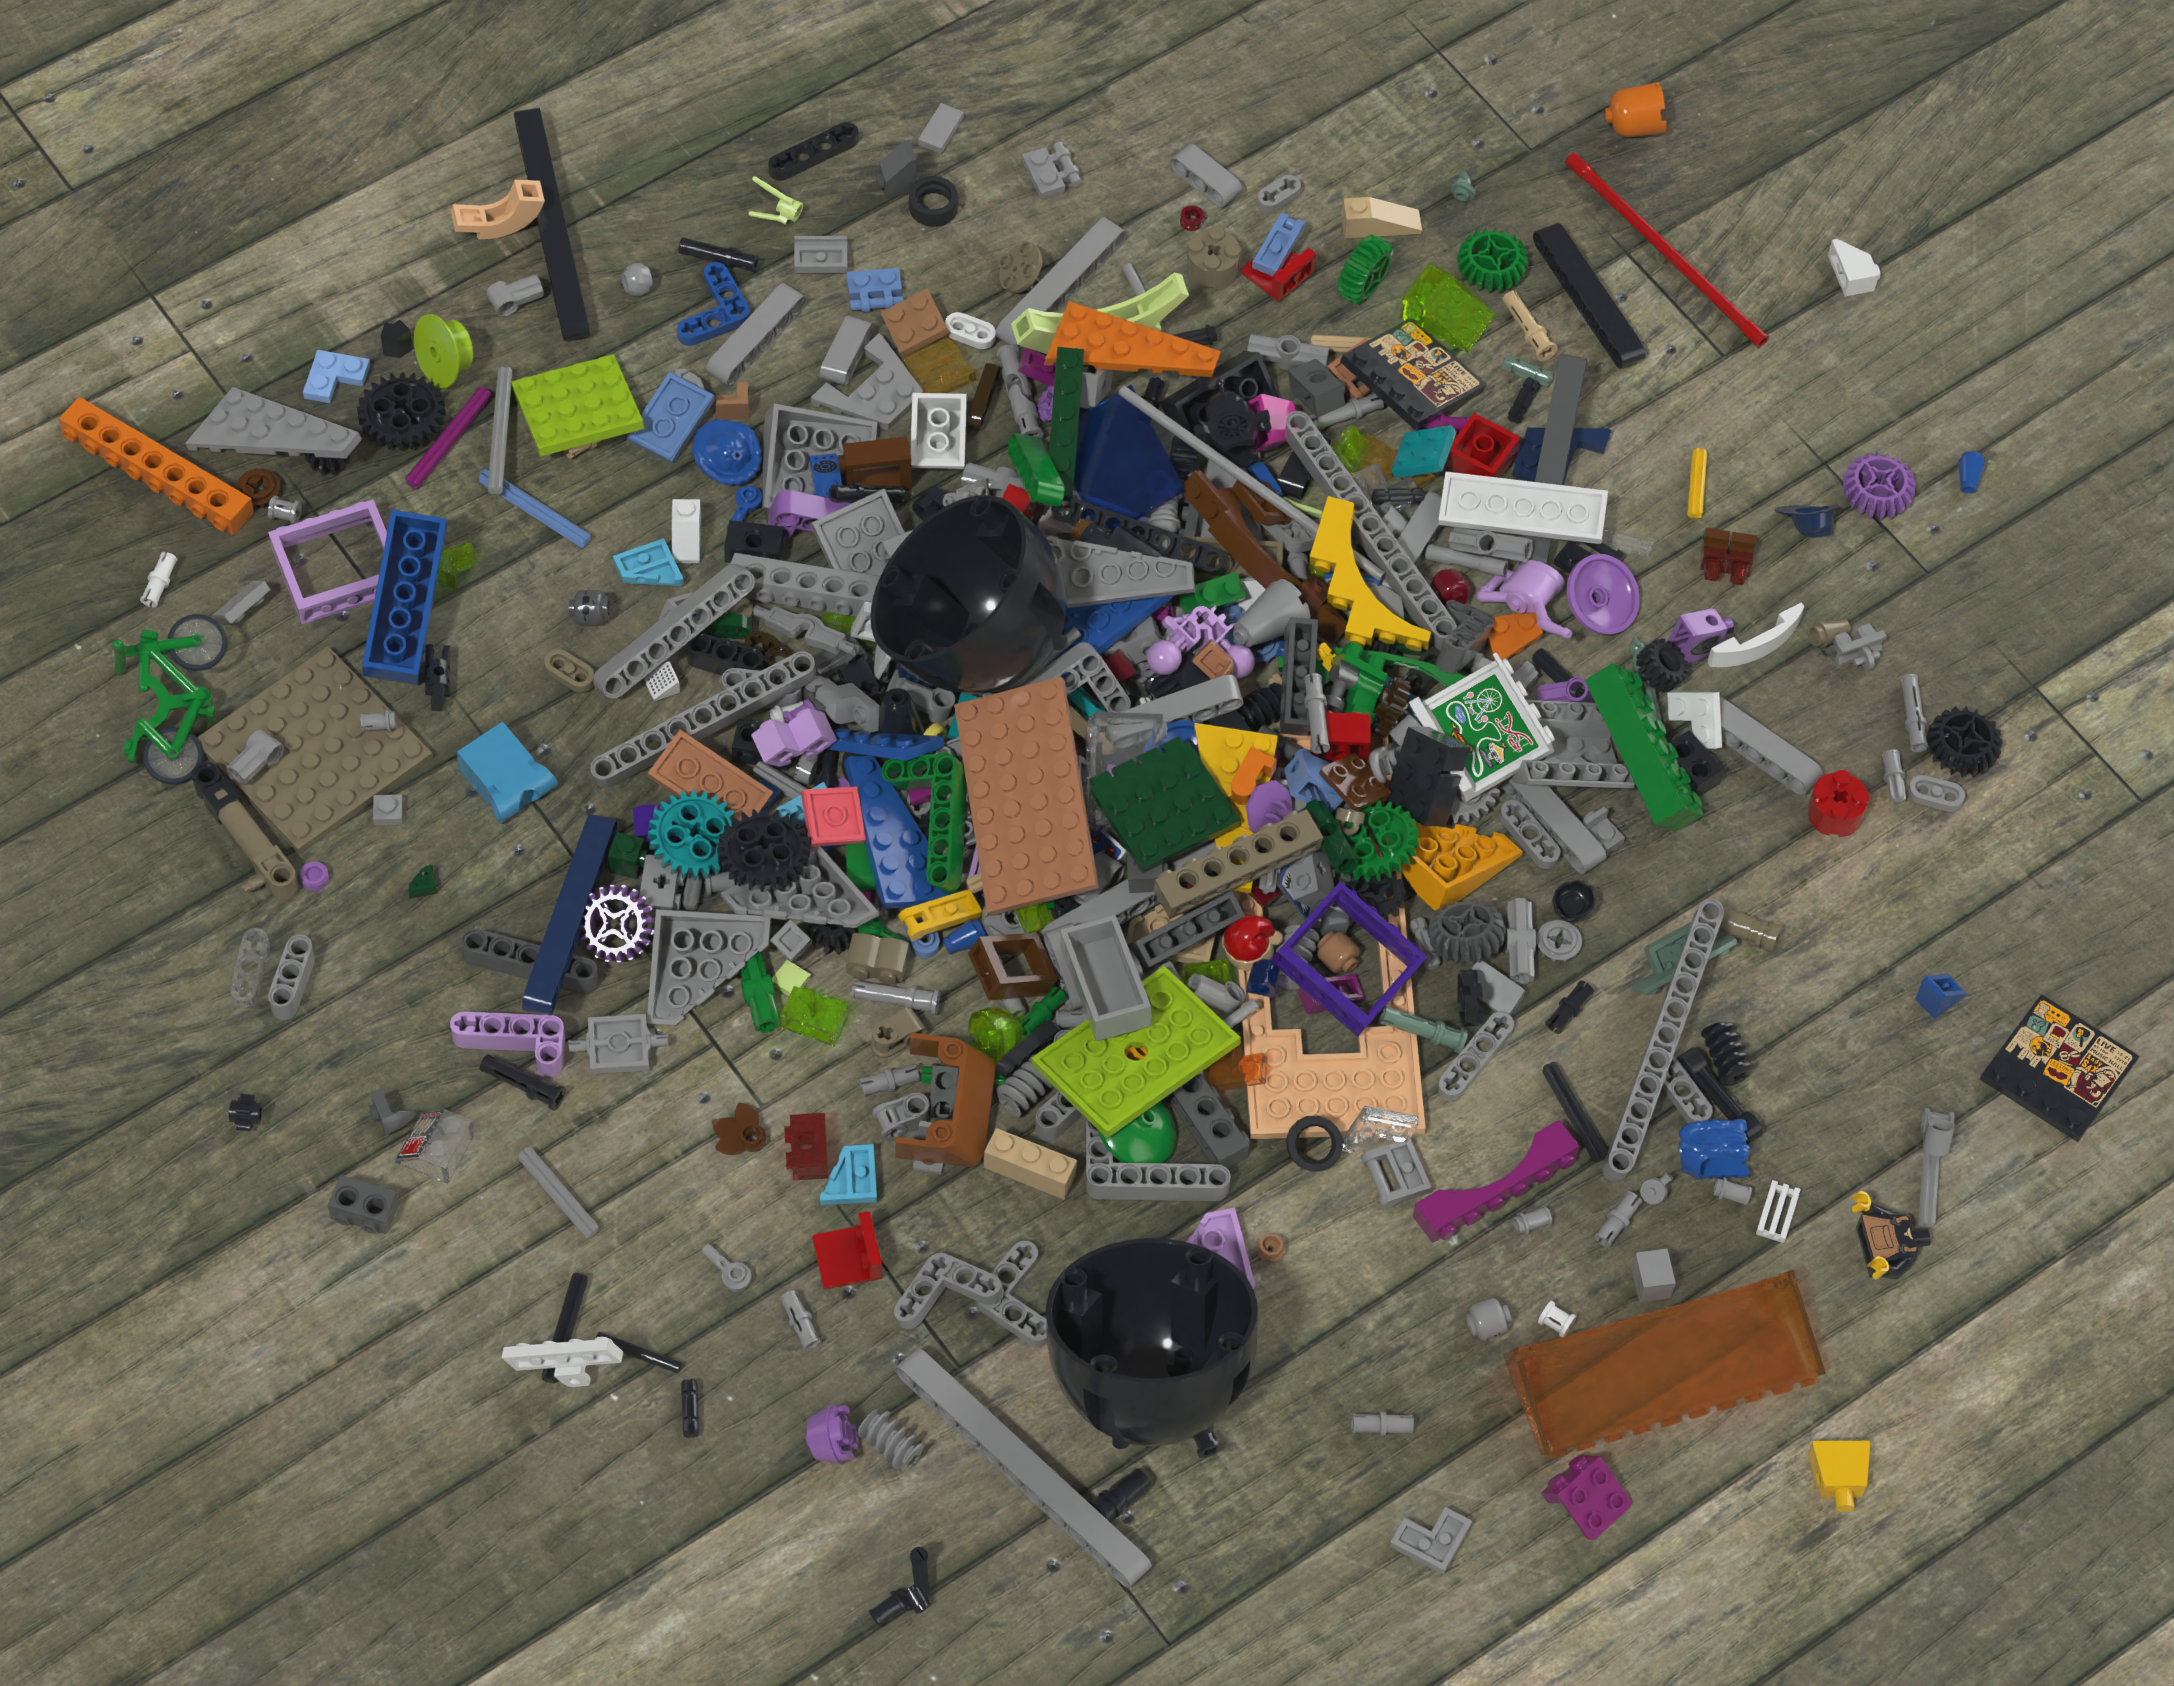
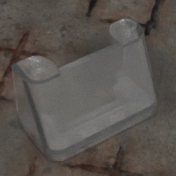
(1113, 740)

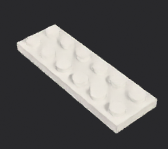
(1523, 507)

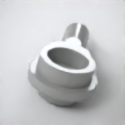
(734, 1275)

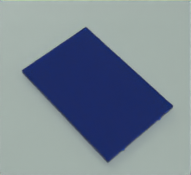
(1122, 461)

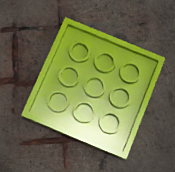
(577, 405)

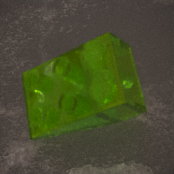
(1446, 308)

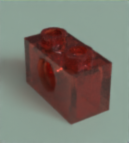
(811, 1162)

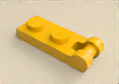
(940, 914)

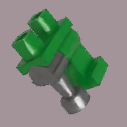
(1360, 678)

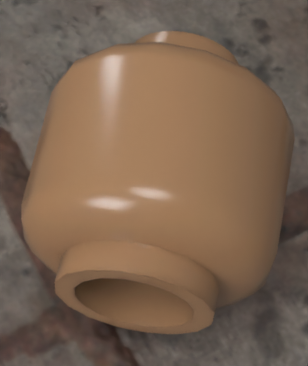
(1338, 952)

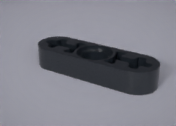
(1024, 1050)

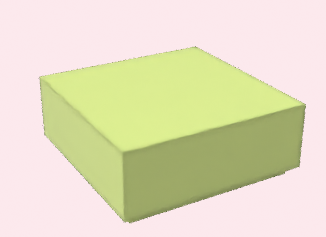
(790, 976)

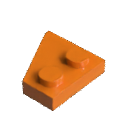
(1513, 634)

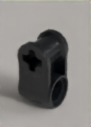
(862, 677)

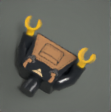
(1886, 1238)

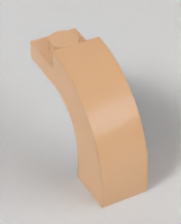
(503, 217)

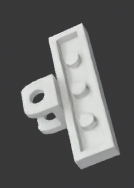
(566, 1357)

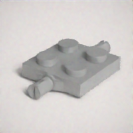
(618, 1043)

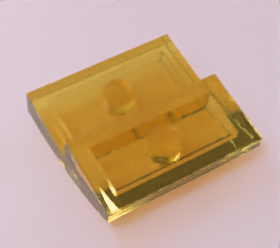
(939, 367)

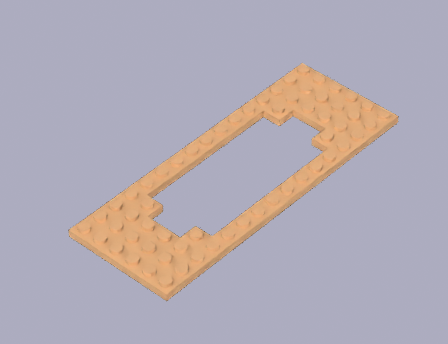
(1337, 1084)

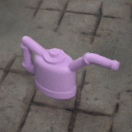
(1527, 591)

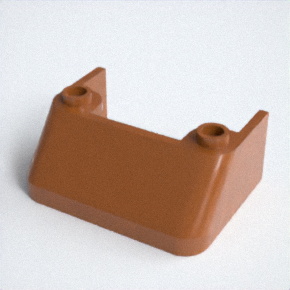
(963, 1138)

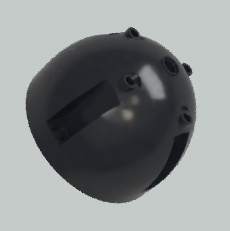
(971, 598)
(1151, 1339)

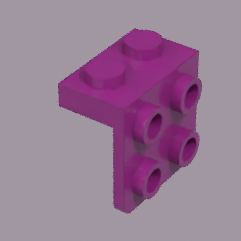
(1588, 1494)

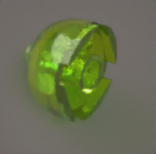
(995, 1031)

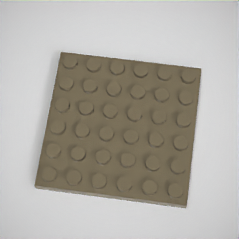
(327, 760)

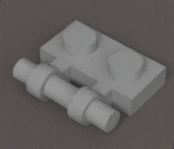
(1043, 170)

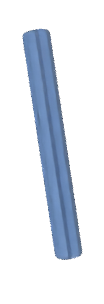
(540, 512)

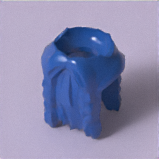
(1714, 1149)

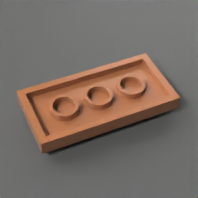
(692, 766)

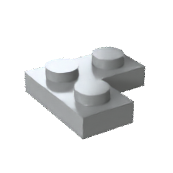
(1432, 1547)

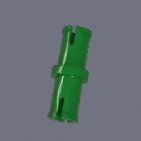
(1042, 1011)

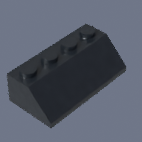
(1242, 374)

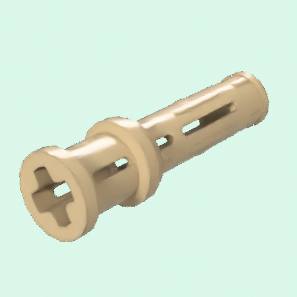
(1534, 334)

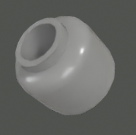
(1488, 1319)

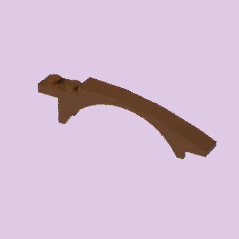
(1227, 526)

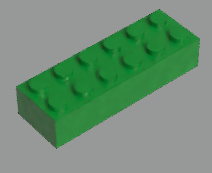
(1644, 747)

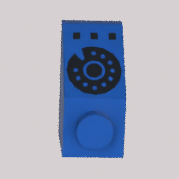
(824, 473)

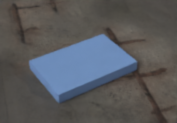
(672, 417)

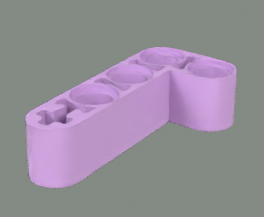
(507, 1036)

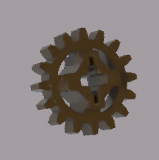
(1391, 706)

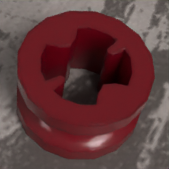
(1196, 223)

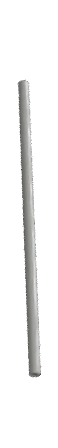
(1238, 473)

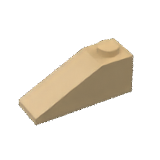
(1378, 217)

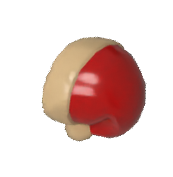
(1250, 941)

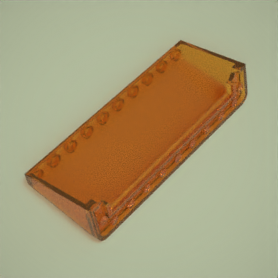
(1666, 1365)

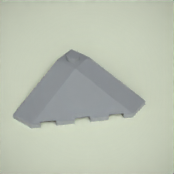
(796, 434)
(816, 897)
(696, 955)

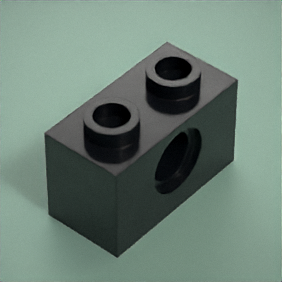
(743, 535)

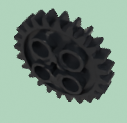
(401, 411)
(760, 857)

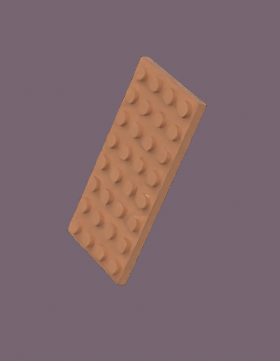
(1026, 796)

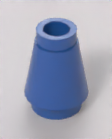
(1970, 471)
(964, 936)

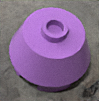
(831, 1435)

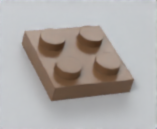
(915, 322)

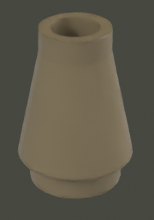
(1823, 632)

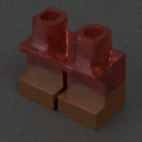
(1715, 558)

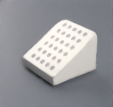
(662, 682)

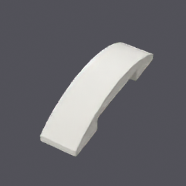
(1732, 653)

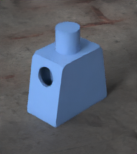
(1307, 783)

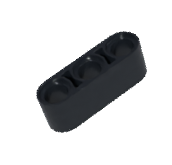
(1294, 477)
(715, 648)

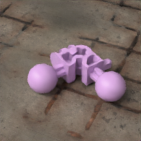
(1165, 655)

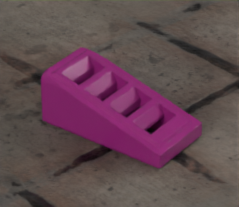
(1356, 995)

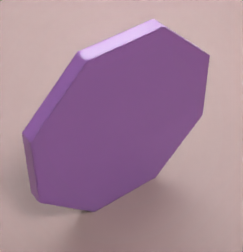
(1268, 804)

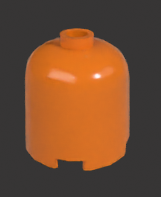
(1637, 111)

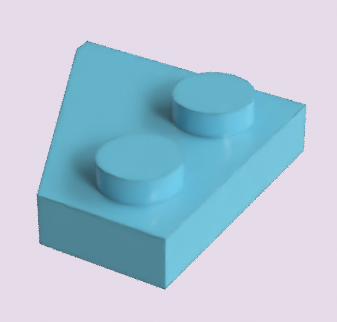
(649, 565)
(852, 1178)

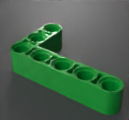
(941, 811)

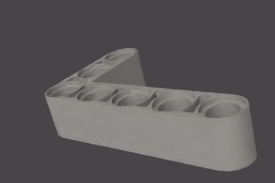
(1085, 672)
(1145, 1173)

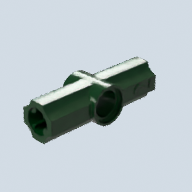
(1334, 842)

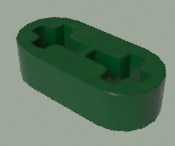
(730, 626)

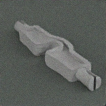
(817, 634)

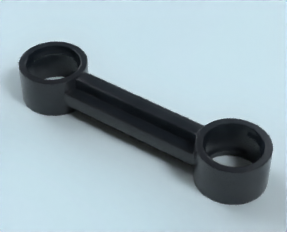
(1697, 1069)

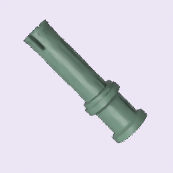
(1435, 1031)

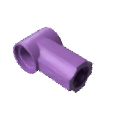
(1565, 691)

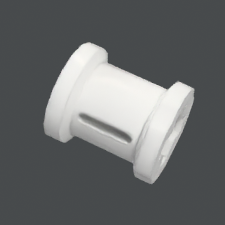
(1557, 1319)

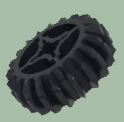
(1979, 750)

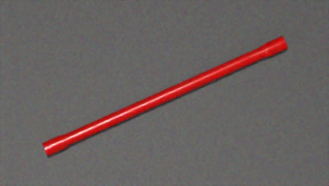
(1747, 327)

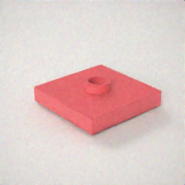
(833, 816)

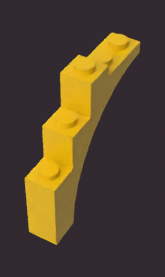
(1347, 588)

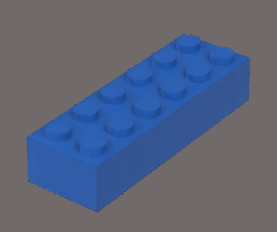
(404, 597)

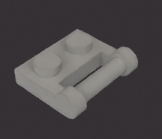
(1405, 1169)

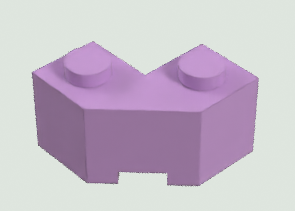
(804, 735)

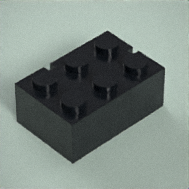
(1418, 776)

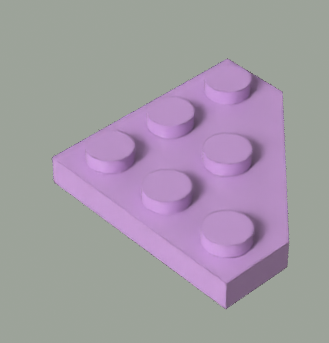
(1222, 1234)

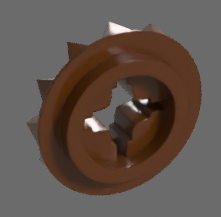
(253, 479)

